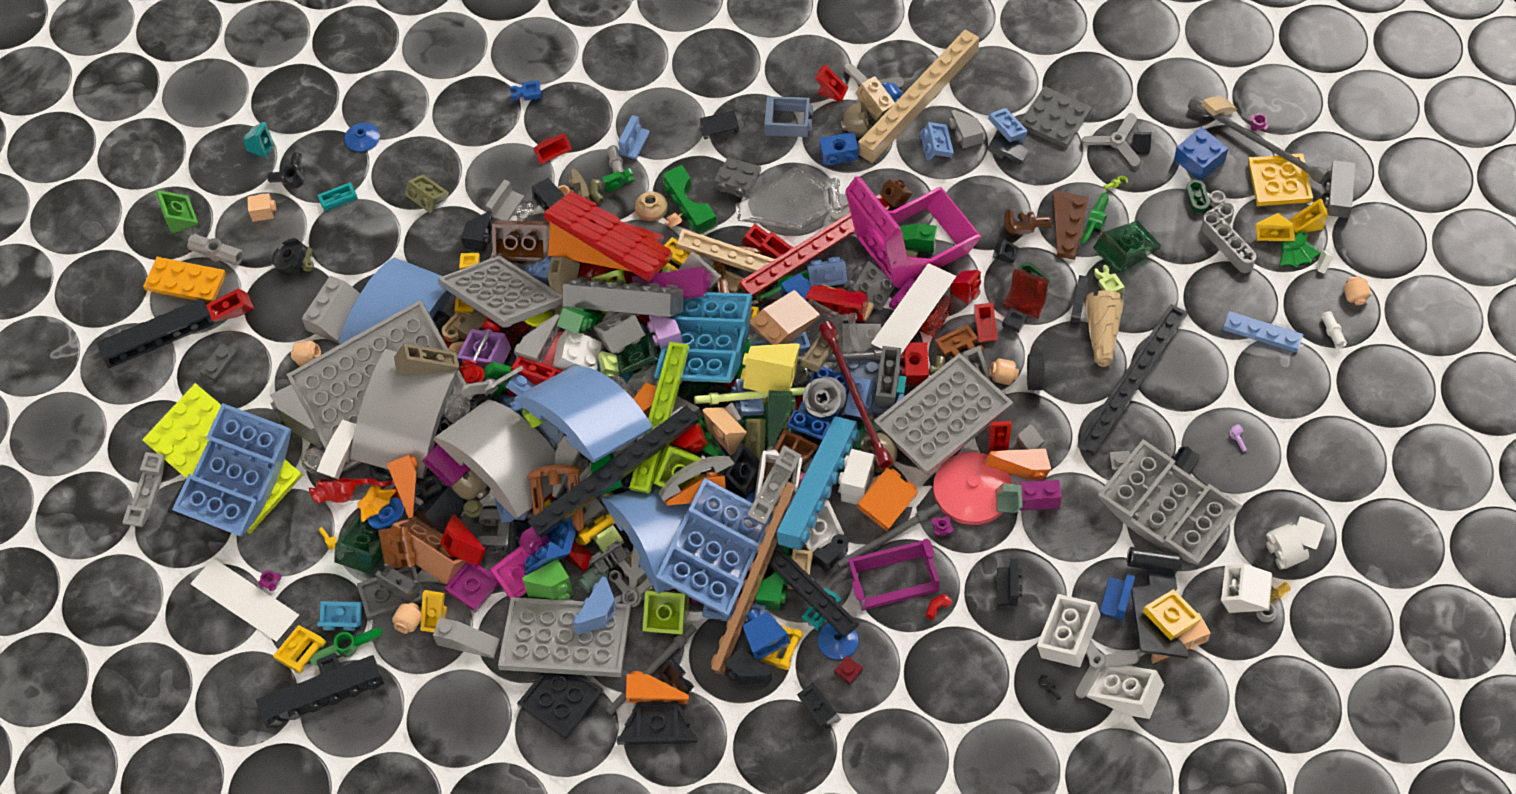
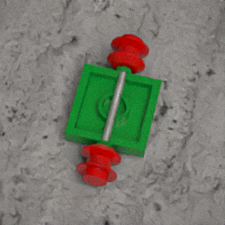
(493, 370)

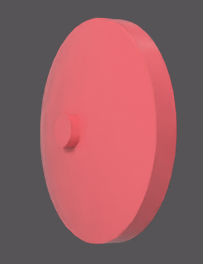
(967, 488)

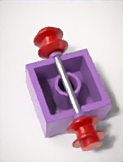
(484, 346)

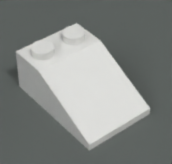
(1128, 689)

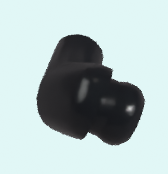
(375, 473)

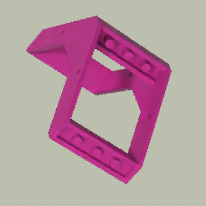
(883, 237)

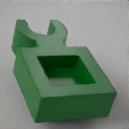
(615, 180)

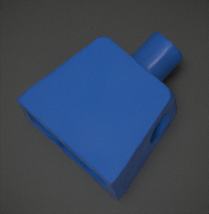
(764, 634)

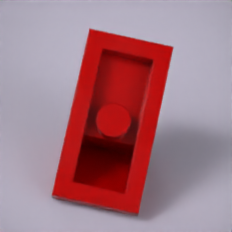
(830, 84)
(985, 322)

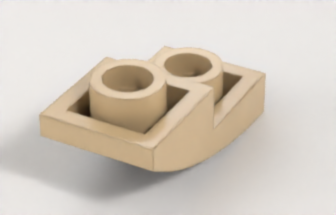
(1218, 105)

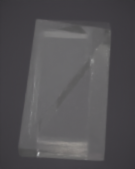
(525, 210)

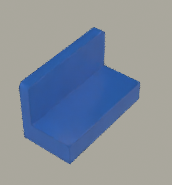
(1117, 597)

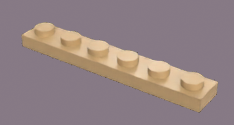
(721, 251)

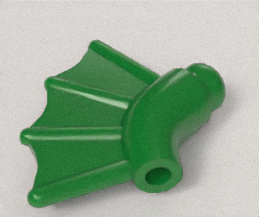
(1298, 251)

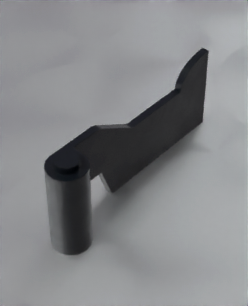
(1161, 572)

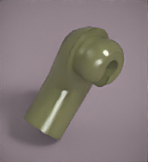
(594, 187)
(308, 265)
(939, 362)

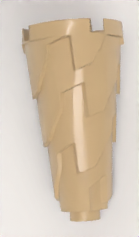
(1104, 321)

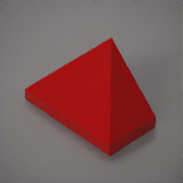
(552, 147)
(579, 556)

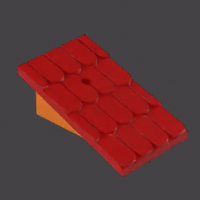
(597, 237)

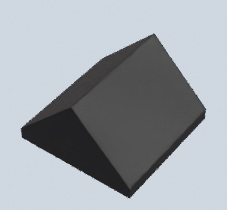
(743, 473)
(440, 507)

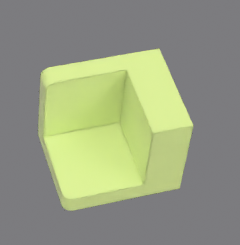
(607, 537)

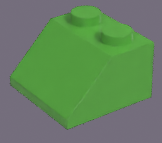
(548, 583)

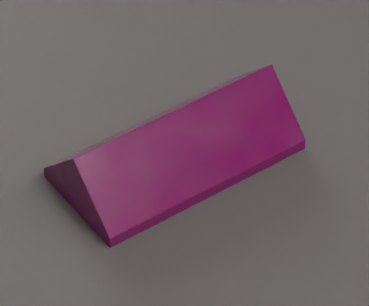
(693, 281)

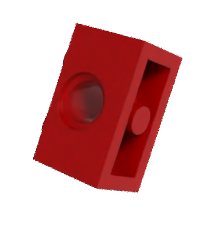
(917, 354)

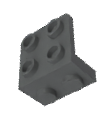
(872, 282)

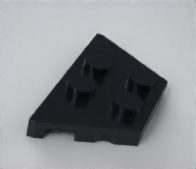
(657, 725)

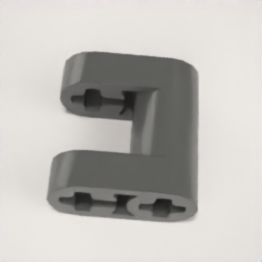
(497, 543)

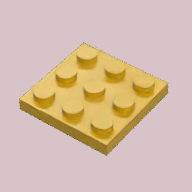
(1279, 181)

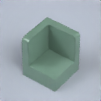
(1009, 498)

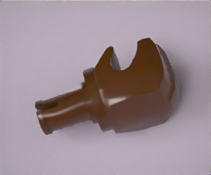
(1027, 223)

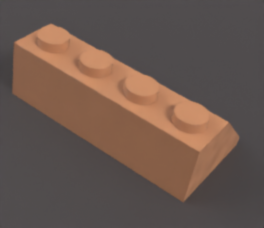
(429, 551)

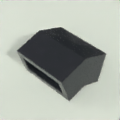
(1186, 459)

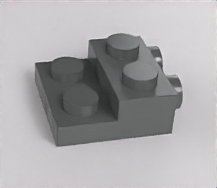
(737, 177)

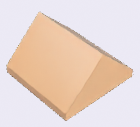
(724, 428)

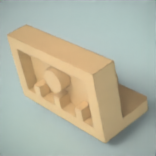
(874, 97)

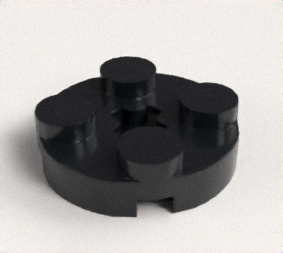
(290, 256)

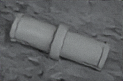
(615, 160)

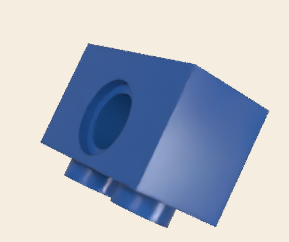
(838, 148)

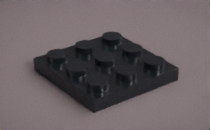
(560, 700)

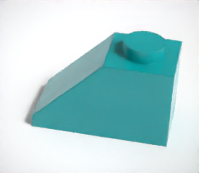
(259, 140)

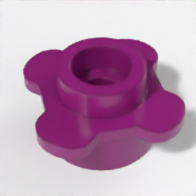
(1258, 122)
(942, 531)
(267, 575)

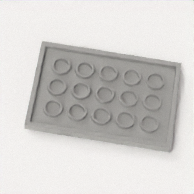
(501, 291)
(943, 413)
(544, 640)

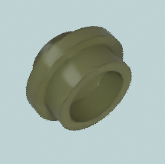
(472, 508)

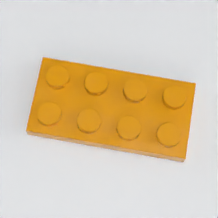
(184, 280)

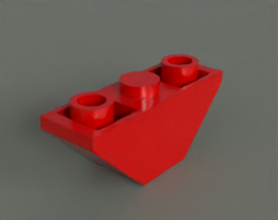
(461, 542)

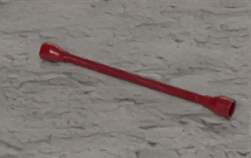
(882, 456)

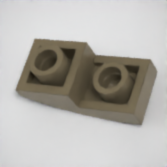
(579, 184)

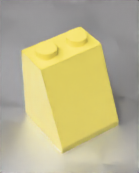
(770, 367)

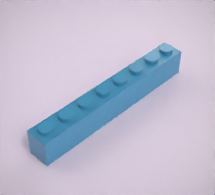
(817, 483)

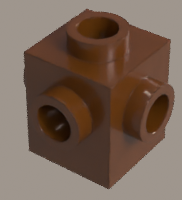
(895, 192)

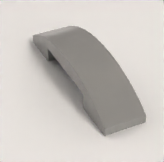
(773, 484)
(671, 487)
(147, 490)

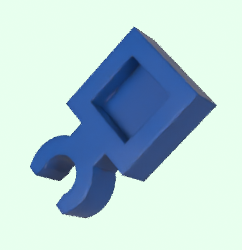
(529, 90)

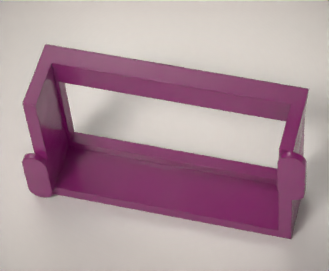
(892, 556)

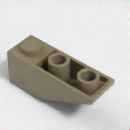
(561, 272)

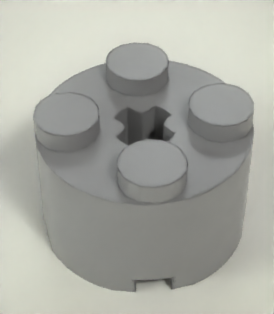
(815, 401)

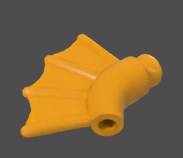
(374, 501)

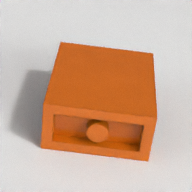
(887, 498)

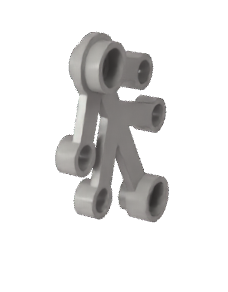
(634, 573)

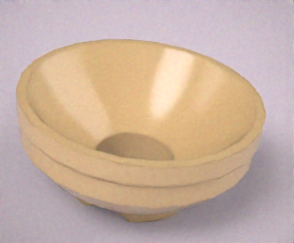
(653, 211)

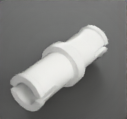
(1333, 329)

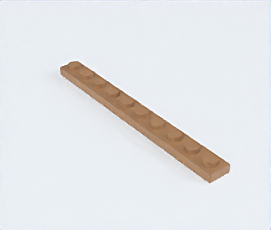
(751, 585)

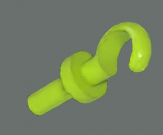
(1115, 183)

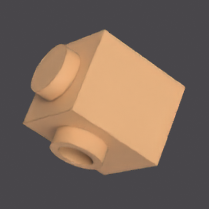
(261, 207)

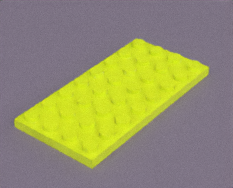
(183, 439)

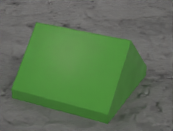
(176, 210)

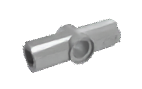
(215, 249)

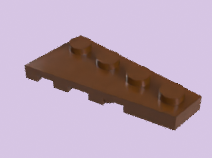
(1069, 220)

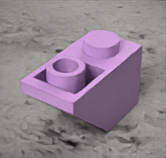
(664, 331)

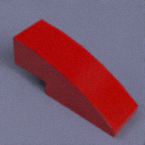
(767, 243)

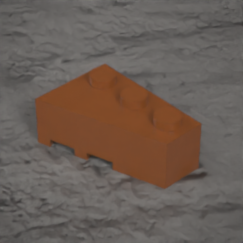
(796, 443)

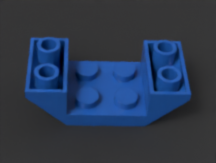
(806, 422)
(559, 546)

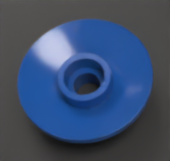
(362, 137)
(387, 515)
(835, 648)

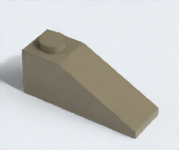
(424, 360)

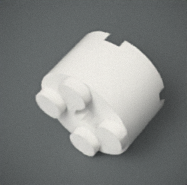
(1287, 545)

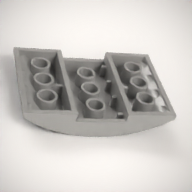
(400, 414)
(501, 452)
(1168, 504)

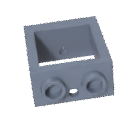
(788, 104)

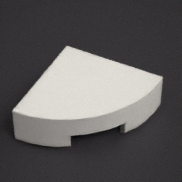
(1324, 261)

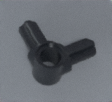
(291, 174)

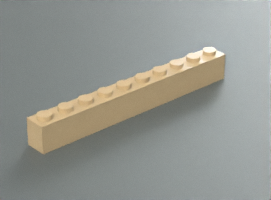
(918, 96)

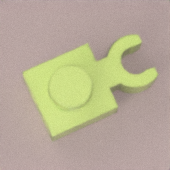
(1107, 281)

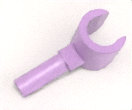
(1235, 433)

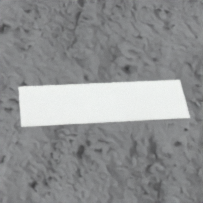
(914, 308)
(245, 599)

